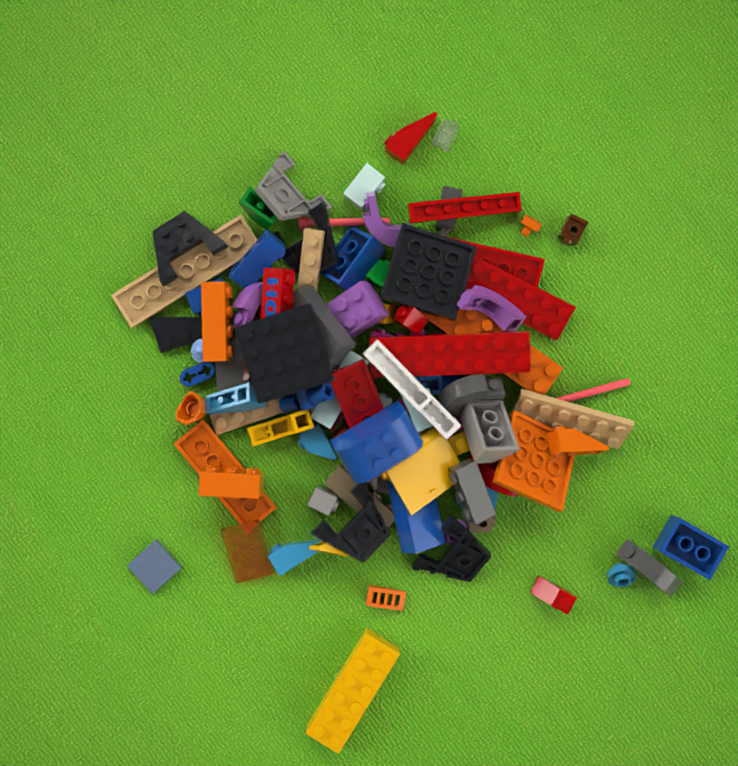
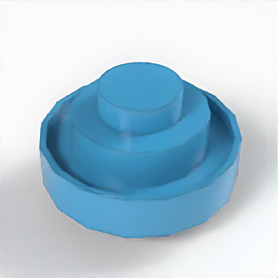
(621, 575)

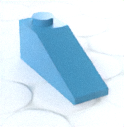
(233, 400)
(290, 554)

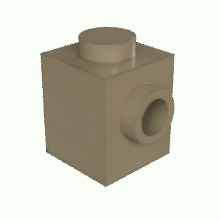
(482, 527)

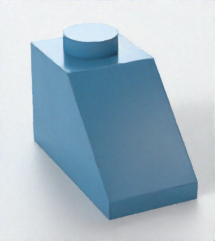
(316, 442)

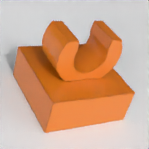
(530, 223)

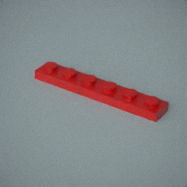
(464, 207)

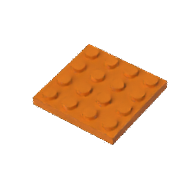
(532, 469)

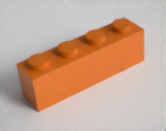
(216, 321)

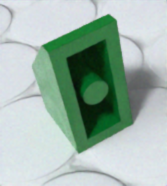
(257, 209)
(378, 273)

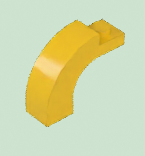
(280, 427)

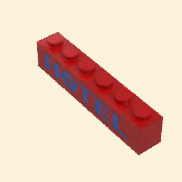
(277, 291)

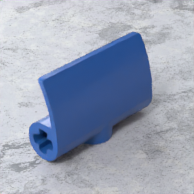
(306, 399)

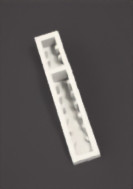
(412, 389)

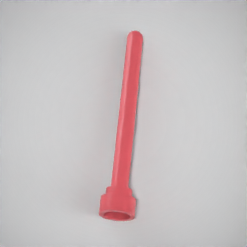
(306, 222)
(595, 390)

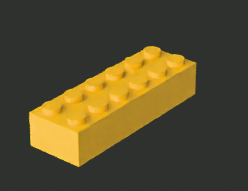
(352, 690)

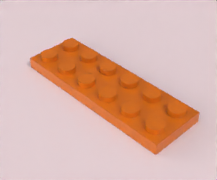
(205, 448)

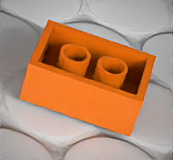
(231, 482)

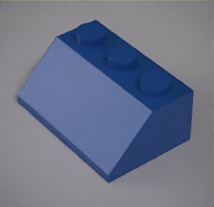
(356, 257)

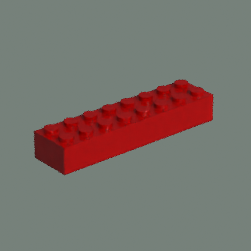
(459, 353)

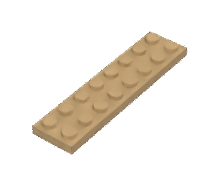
(148, 296)

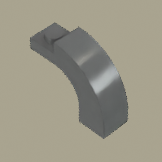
(470, 389)
(649, 567)

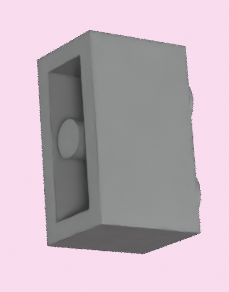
(324, 500)

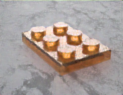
(247, 551)

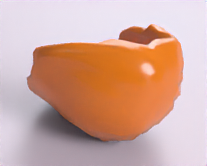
(191, 409)

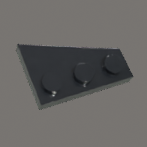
(176, 331)

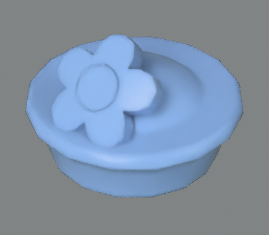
(197, 350)

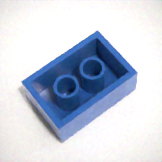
(690, 546)

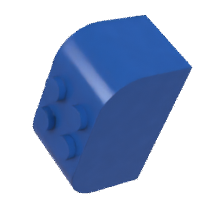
(378, 443)

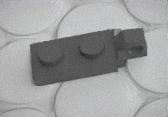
(448, 225)

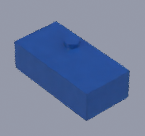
(419, 530)

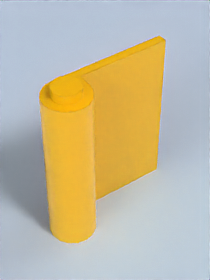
(424, 473)

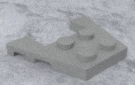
(281, 193)

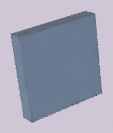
(154, 566)

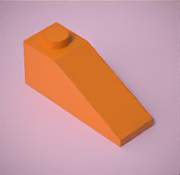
(573, 442)

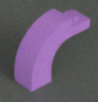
(376, 225)
(247, 303)
(492, 305)

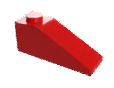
(406, 139)

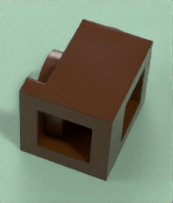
(575, 222)

